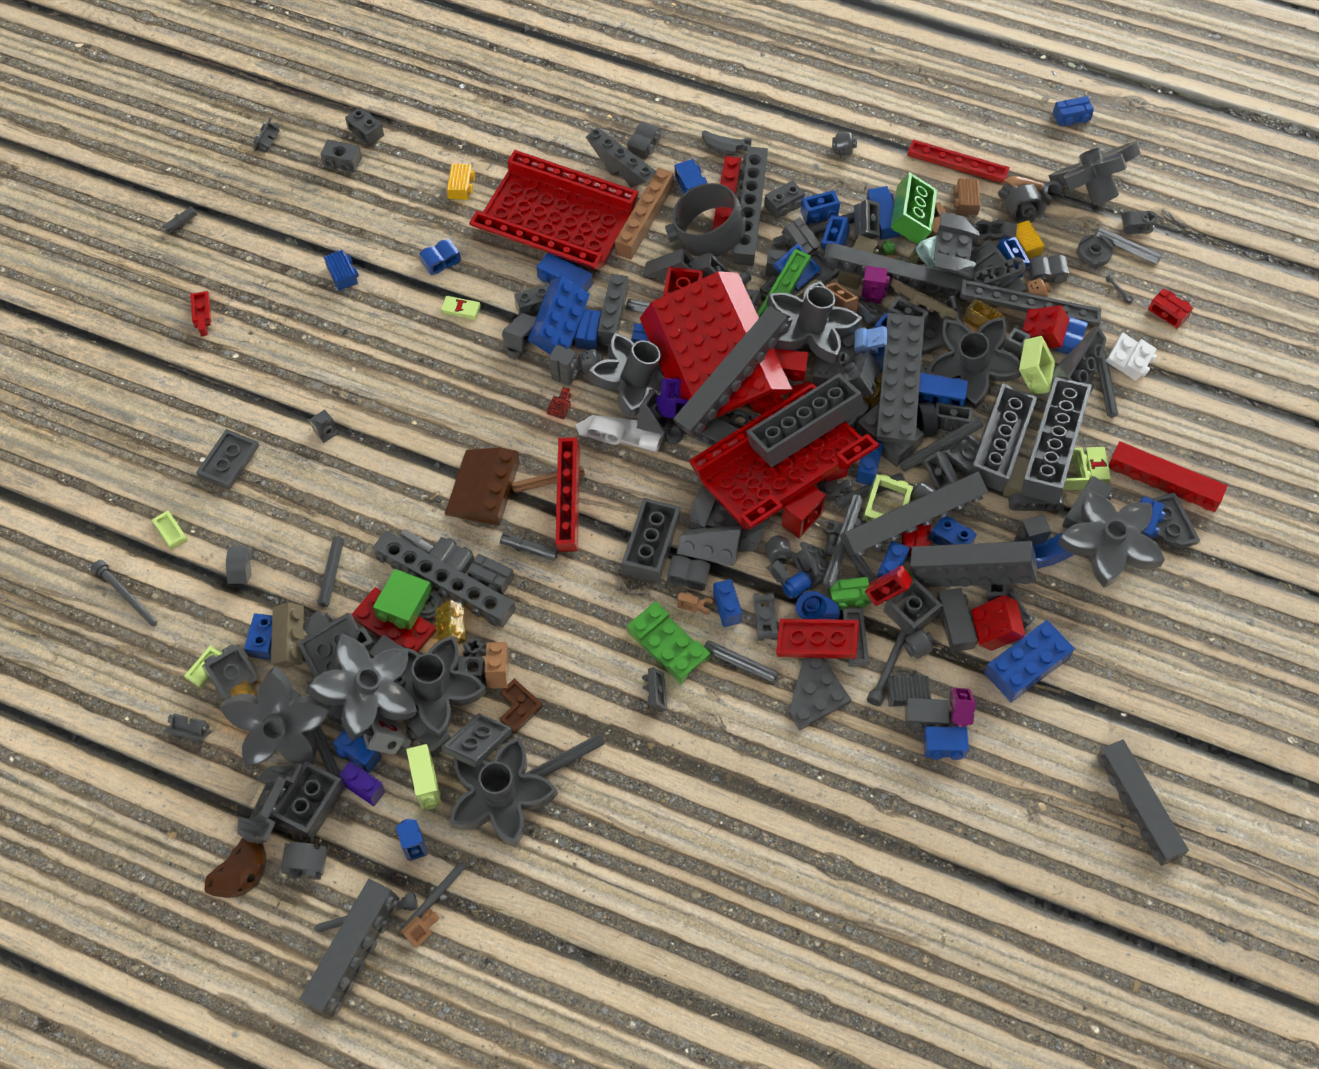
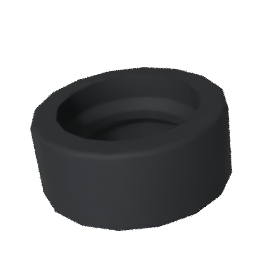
(927, 419)

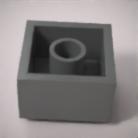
(913, 608)

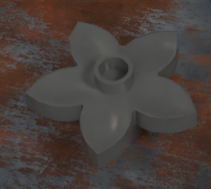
(1096, 171)
(814, 321)
(976, 357)
(630, 370)
(1112, 538)
(437, 684)
(364, 686)
(276, 720)
(500, 793)

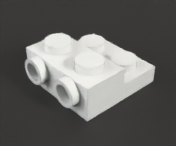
(1131, 356)

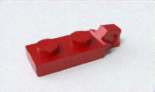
(201, 311)

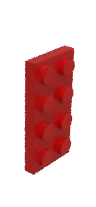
(818, 638)
(411, 639)

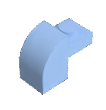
(870, 339)

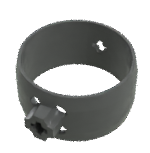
(694, 203)

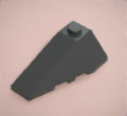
(1083, 359)

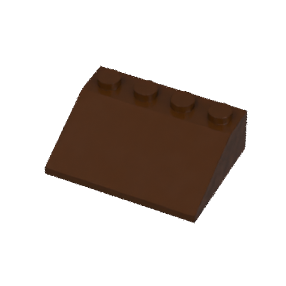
(483, 485)

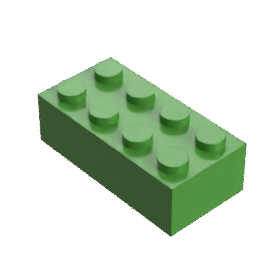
(914, 208)

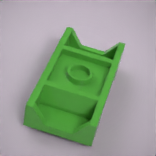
(667, 642)

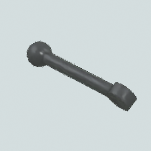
(1129, 299)

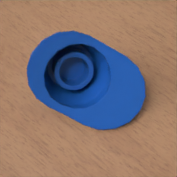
(816, 606)

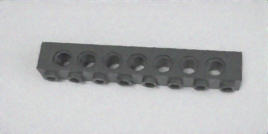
(751, 202)
(390, 543)

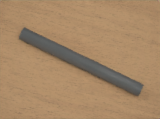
(437, 892)

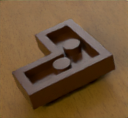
(523, 705)

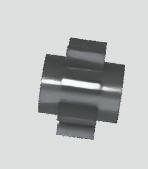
(472, 644)

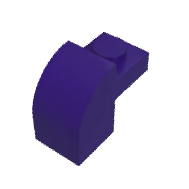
(670, 402)

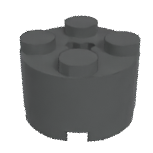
(1024, 203)
(303, 859)

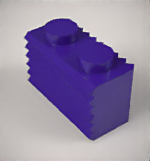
(362, 783)

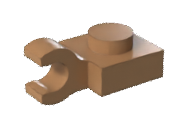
(692, 603)
(418, 929)

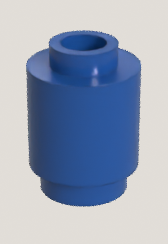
(797, 584)

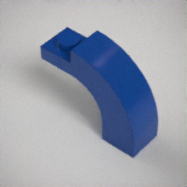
(1049, 552)

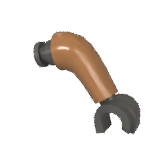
(1050, 187)

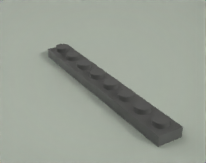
(1024, 301)

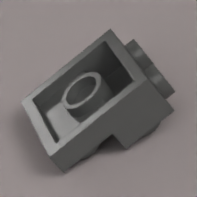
(229, 670)

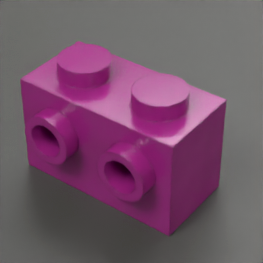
(875, 284)

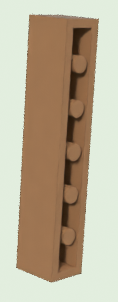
(644, 213)

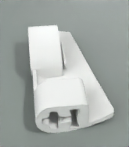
(617, 431)

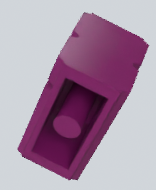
(962, 706)

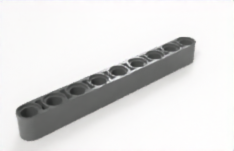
(914, 275)

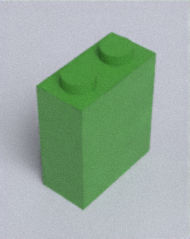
(402, 599)

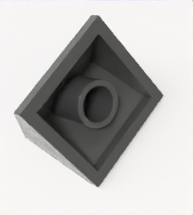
(650, 417)

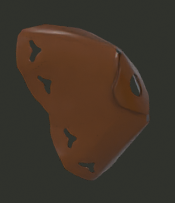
(236, 871)

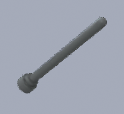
(101, 569)
(876, 696)
(408, 902)

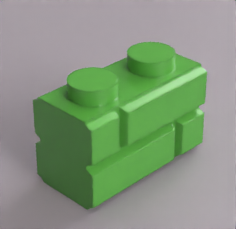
(850, 593)

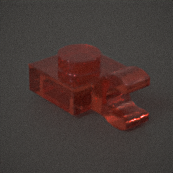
(560, 405)

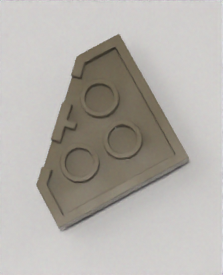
(922, 299)

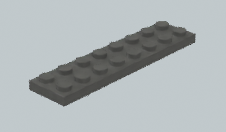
(900, 379)

